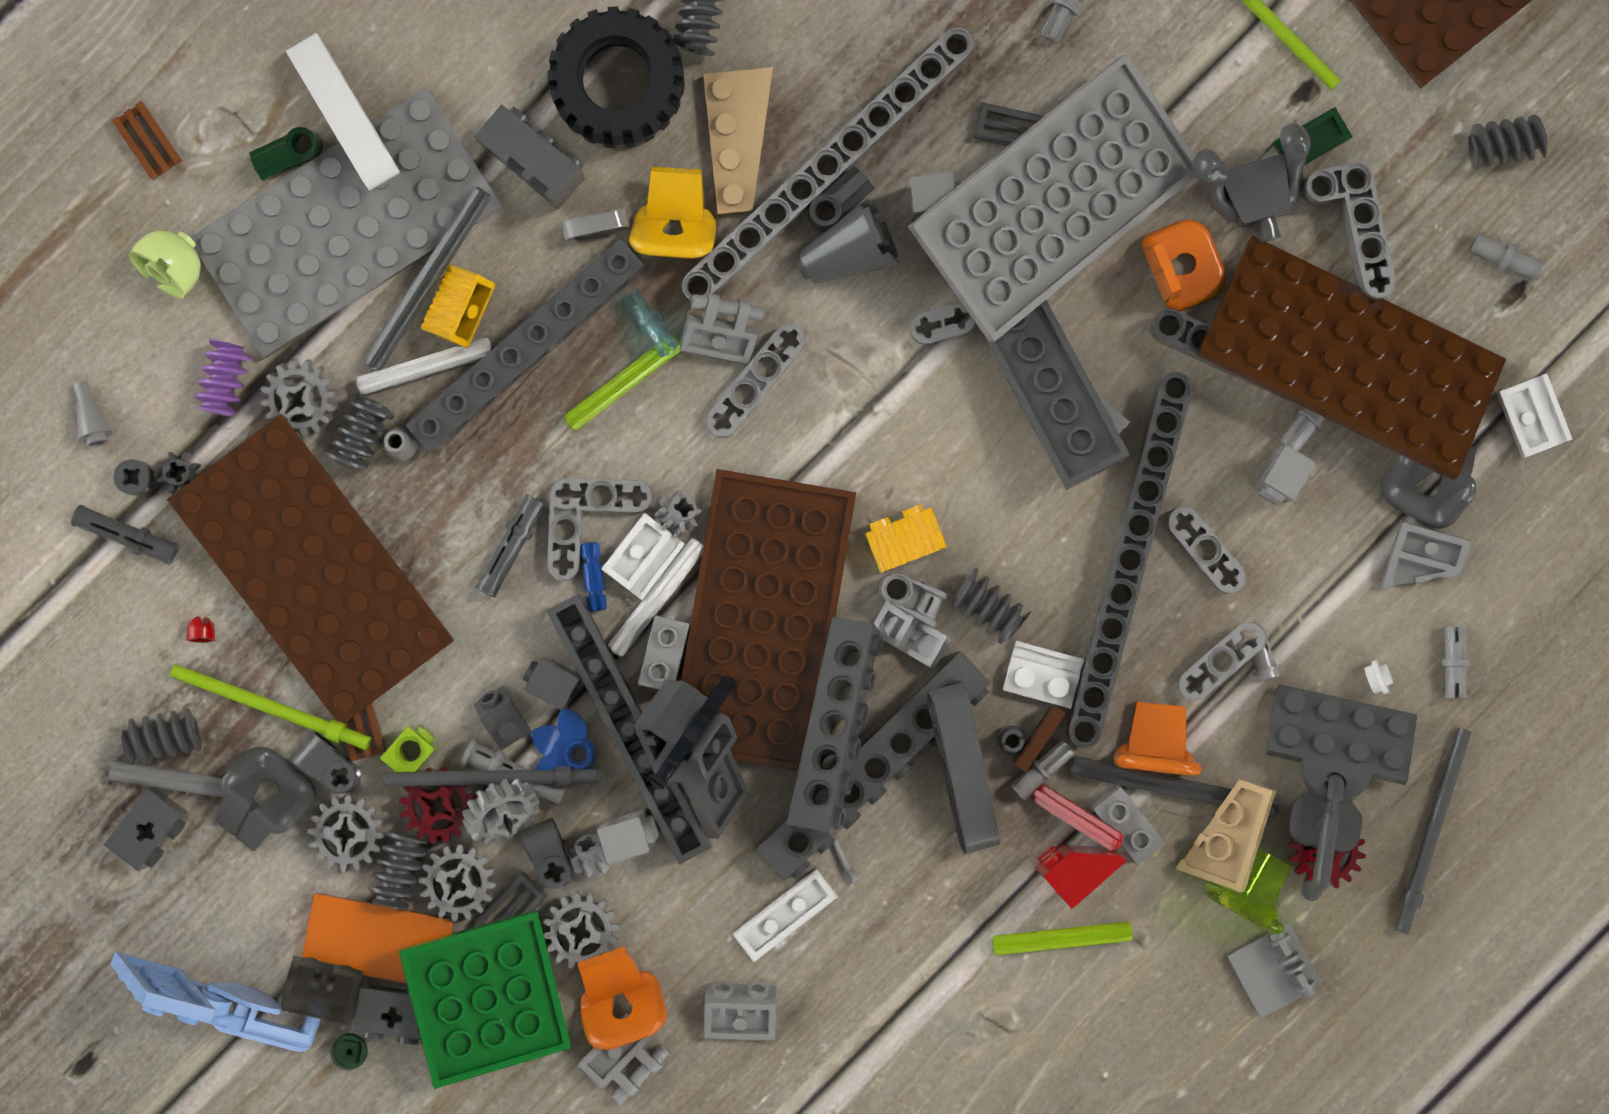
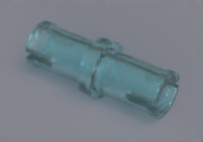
(649, 322)

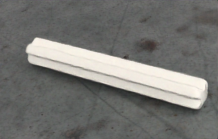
(423, 367)
(656, 598)

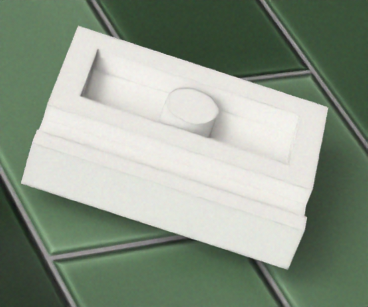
(1534, 416)
(643, 556)
(1043, 674)

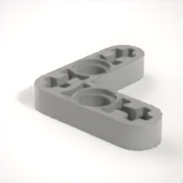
(573, 512)

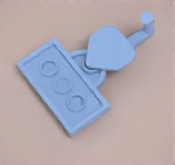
(170, 990)

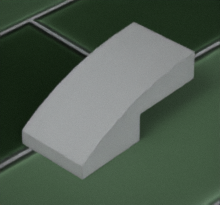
(911, 635)

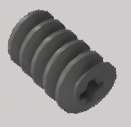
(696, 26)
(1506, 140)
(360, 433)
(989, 606)
(160, 737)
(398, 870)

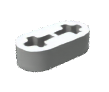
(595, 225)
(944, 332)

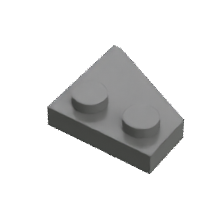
(1424, 555)

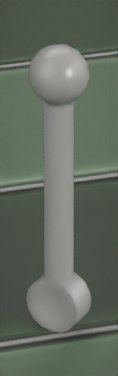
(849, 874)

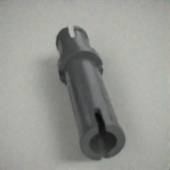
(137, 539)
(505, 555)

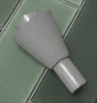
(91, 423)

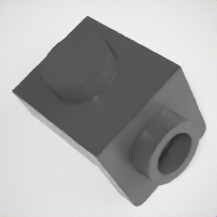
(501, 717)

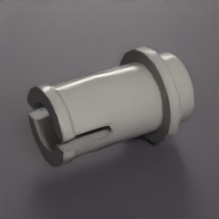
(1264, 662)

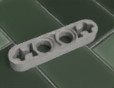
(758, 382)

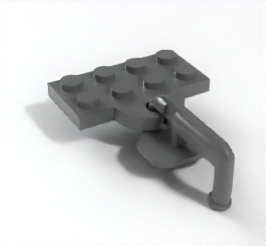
(1349, 746)

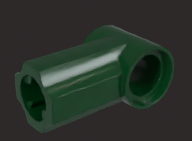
(283, 153)

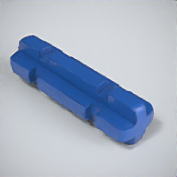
(593, 576)

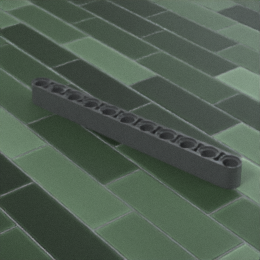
(1141, 547)

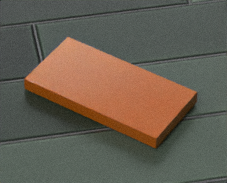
(367, 934)

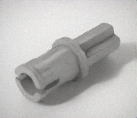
(1059, 19)
(1302, 429)
(1042, 769)

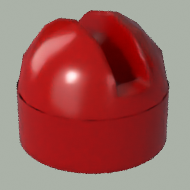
(200, 630)

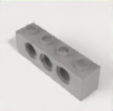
(628, 835)

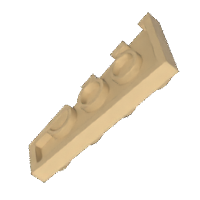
(736, 124)

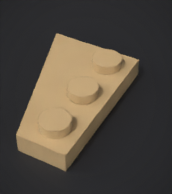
(1232, 838)

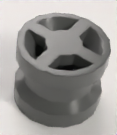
(139, 481)

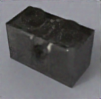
(321, 990)

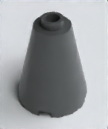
(849, 247)

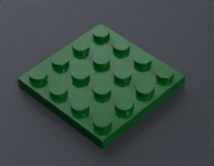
(484, 999)

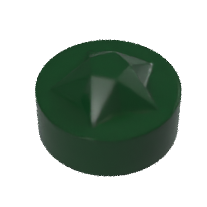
(349, 1052)

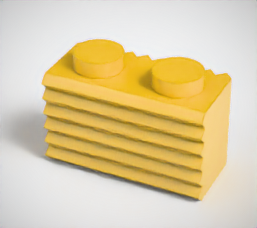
(458, 306)
(905, 539)

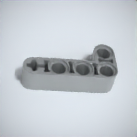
(1357, 232)

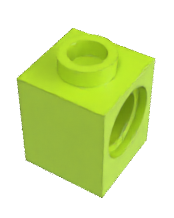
(395, 757)

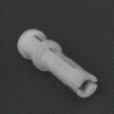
(485, 759)

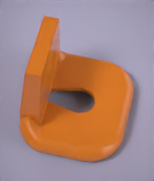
(1190, 289)
(1157, 741)
(610, 976)

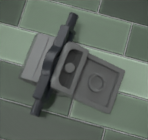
(693, 748)

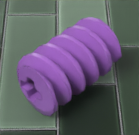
(222, 378)

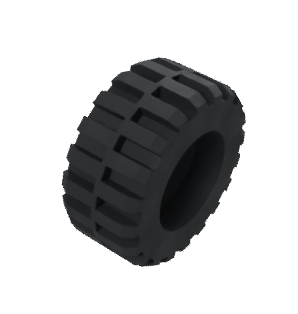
(612, 30)

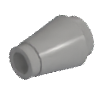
(407, 448)

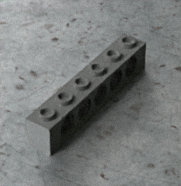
(843, 639)

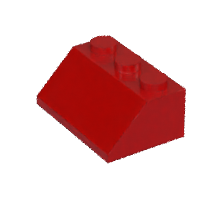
(1077, 869)

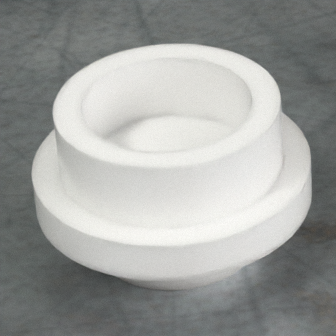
(1379, 677)

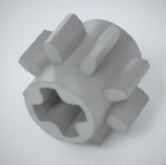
(678, 513)
(589, 856)

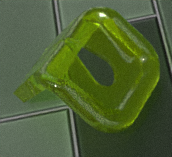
(1260, 893)

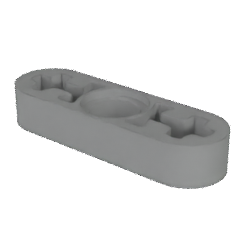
(1216, 575)
(1209, 684)

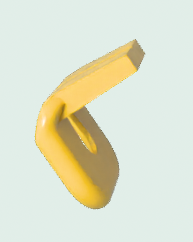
(674, 196)

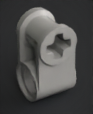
(915, 598)

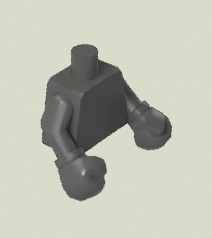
(1258, 189)

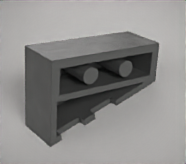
(531, 155)

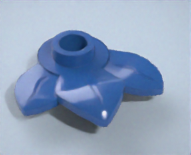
(560, 741)

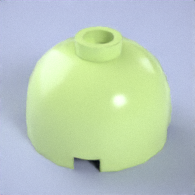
(168, 260)

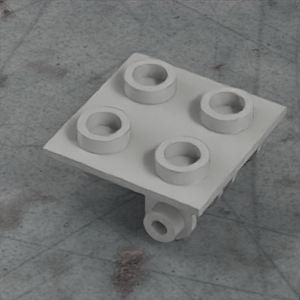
(1275, 971)

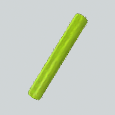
(618, 386)
(1062, 938)

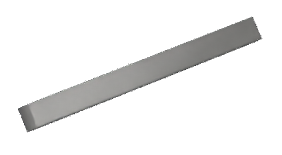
(834, 150)

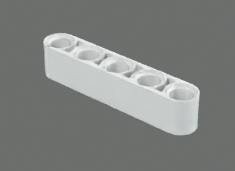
(343, 111)

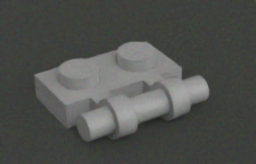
(717, 337)
(607, 1065)

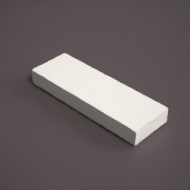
(785, 915)

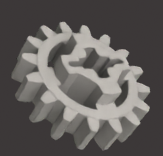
(288, 389)
(501, 811)
(331, 832)
(443, 874)
(565, 925)

